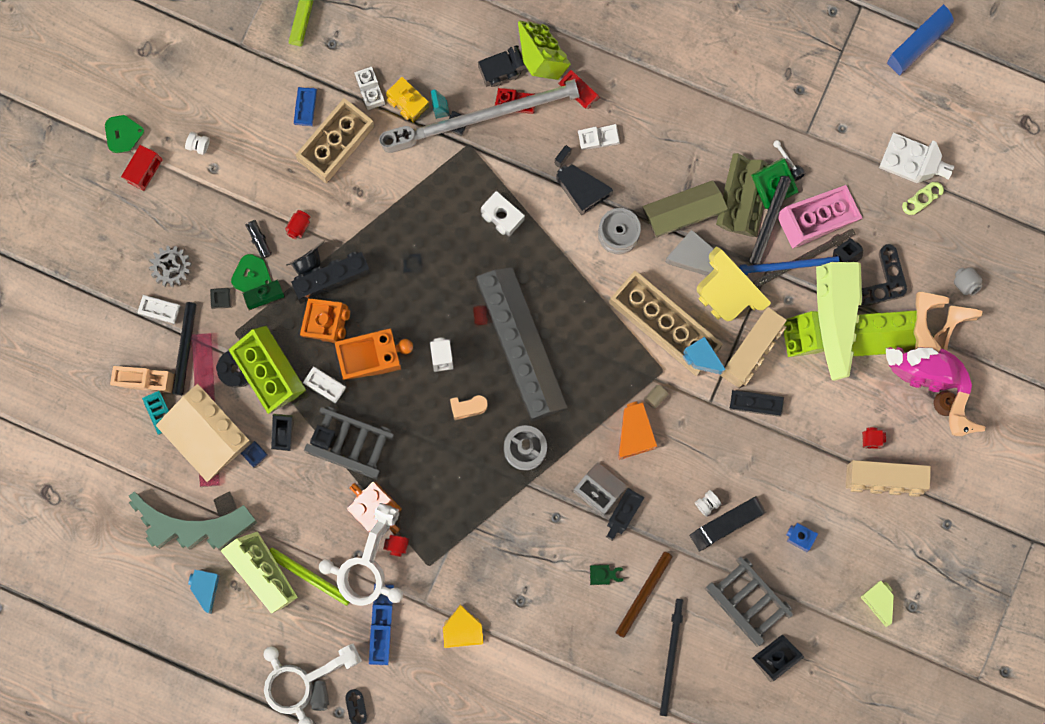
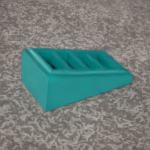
(439, 104)
(151, 397)

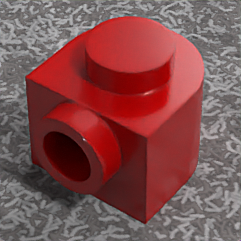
(873, 438)
(396, 544)

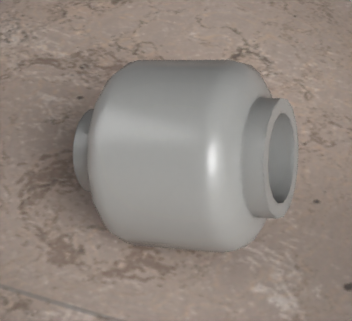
(968, 281)

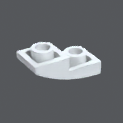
(369, 88)

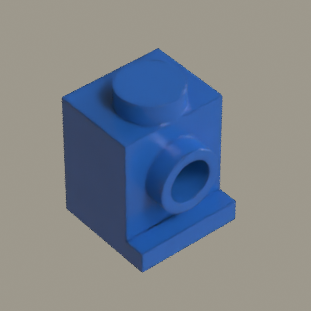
(803, 544)

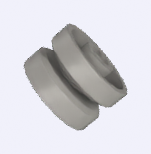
(619, 242)

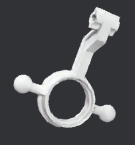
(386, 516)
(348, 656)

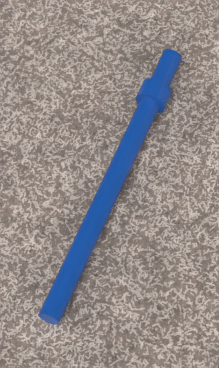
(786, 265)

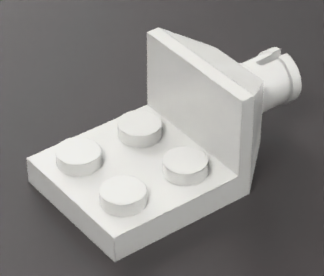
(914, 160)

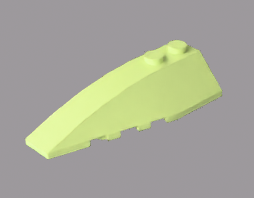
(838, 302)

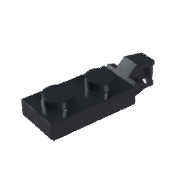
(624, 513)

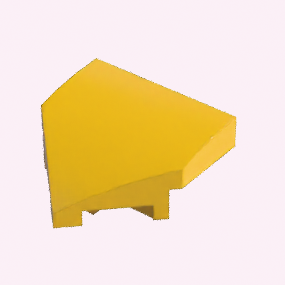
(462, 629)

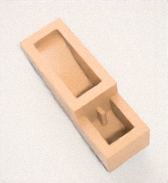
(142, 379)

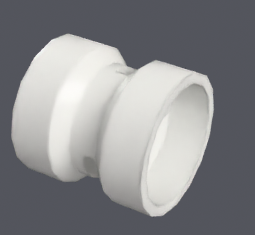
(197, 143)
(708, 503)

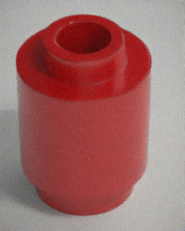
(297, 224)

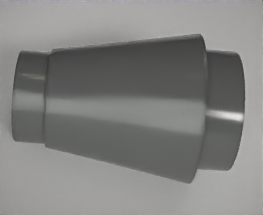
(319, 697)

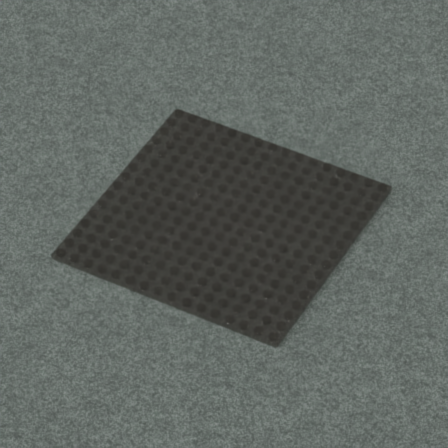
(441, 468)

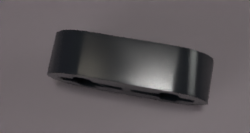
(351, 709)

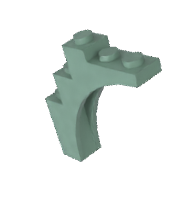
(219, 530)

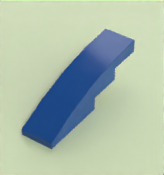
(381, 629)

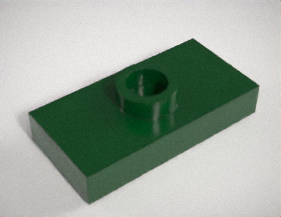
(263, 295)

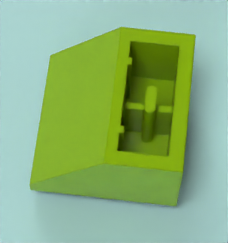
(803, 335)

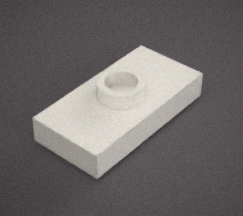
(158, 309)
(324, 385)

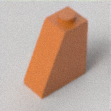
(635, 432)

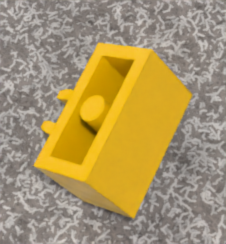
(407, 100)

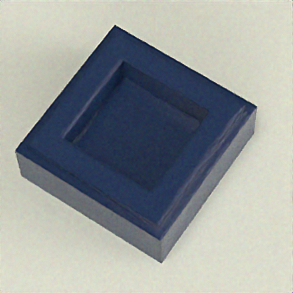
(254, 454)

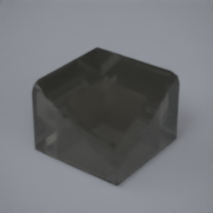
(225, 504)

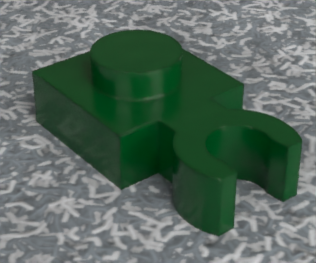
(601, 575)

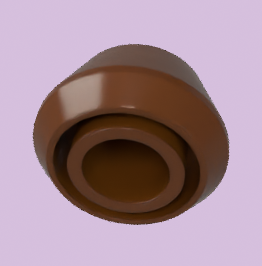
(941, 402)

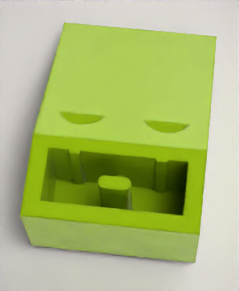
(541, 51)

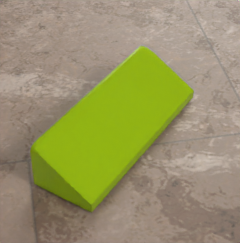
(300, 22)

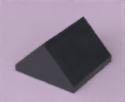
(777, 658)

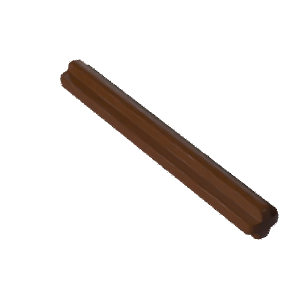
(644, 594)

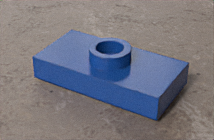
(305, 106)

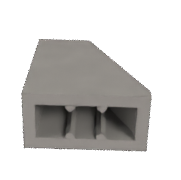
(691, 255)

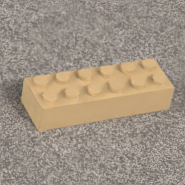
(660, 318)

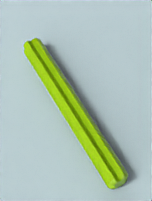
(308, 576)

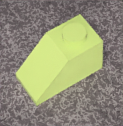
(880, 601)

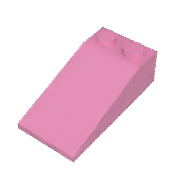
(818, 216)

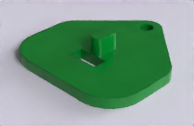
(127, 130)
(256, 276)

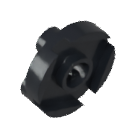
(224, 372)

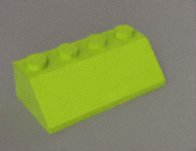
(884, 330)
(267, 369)

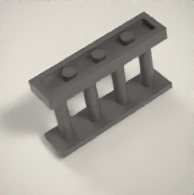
(351, 462)
(742, 620)

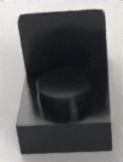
(282, 432)

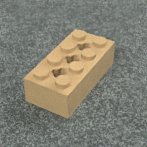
(331, 129)
(753, 347)
(888, 477)

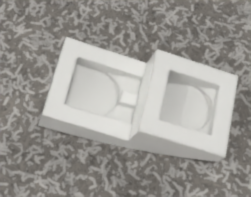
(599, 137)

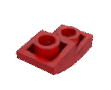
(508, 95)

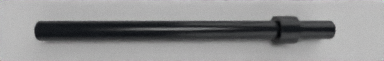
(676, 618)

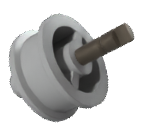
(525, 447)

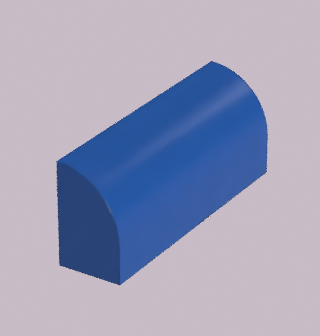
(921, 40)

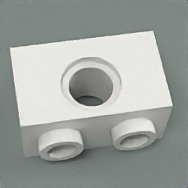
(496, 204)
(441, 354)

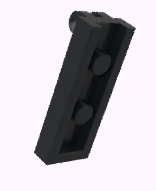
(756, 403)

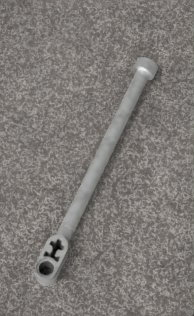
(569, 89)

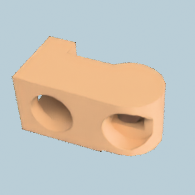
(468, 408)

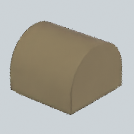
(656, 396)

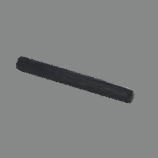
(769, 220)
(184, 348)

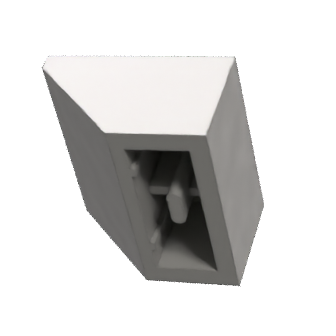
(600, 489)

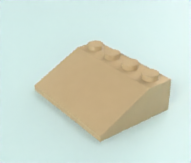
(203, 433)

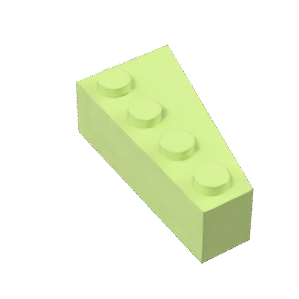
(260, 571)

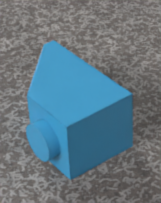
(703, 357)
(204, 588)

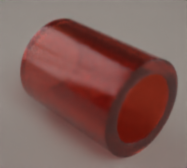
(480, 315)

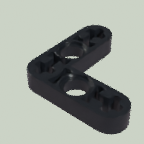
(891, 281)

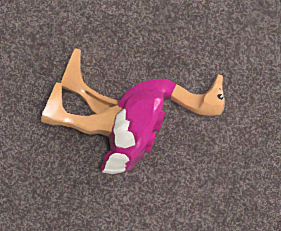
(932, 364)

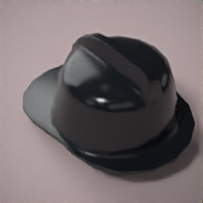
(307, 262)

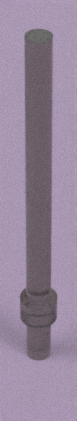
(835, 241)

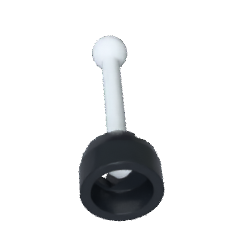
(796, 170)

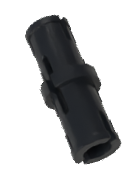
(258, 239)

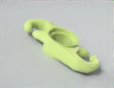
(918, 205)

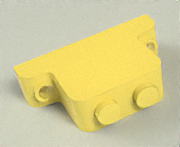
(728, 289)

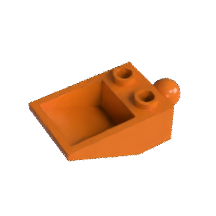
(366, 354)

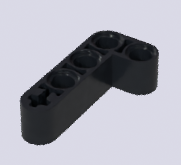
(727, 523)

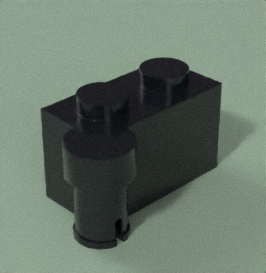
(501, 67)

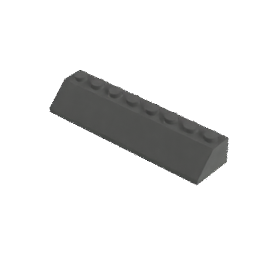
(521, 343)

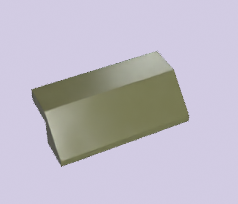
(742, 197)
(685, 208)

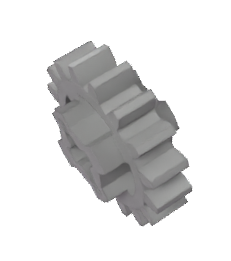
(161, 263)

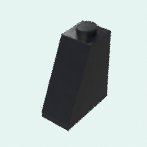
(582, 188)

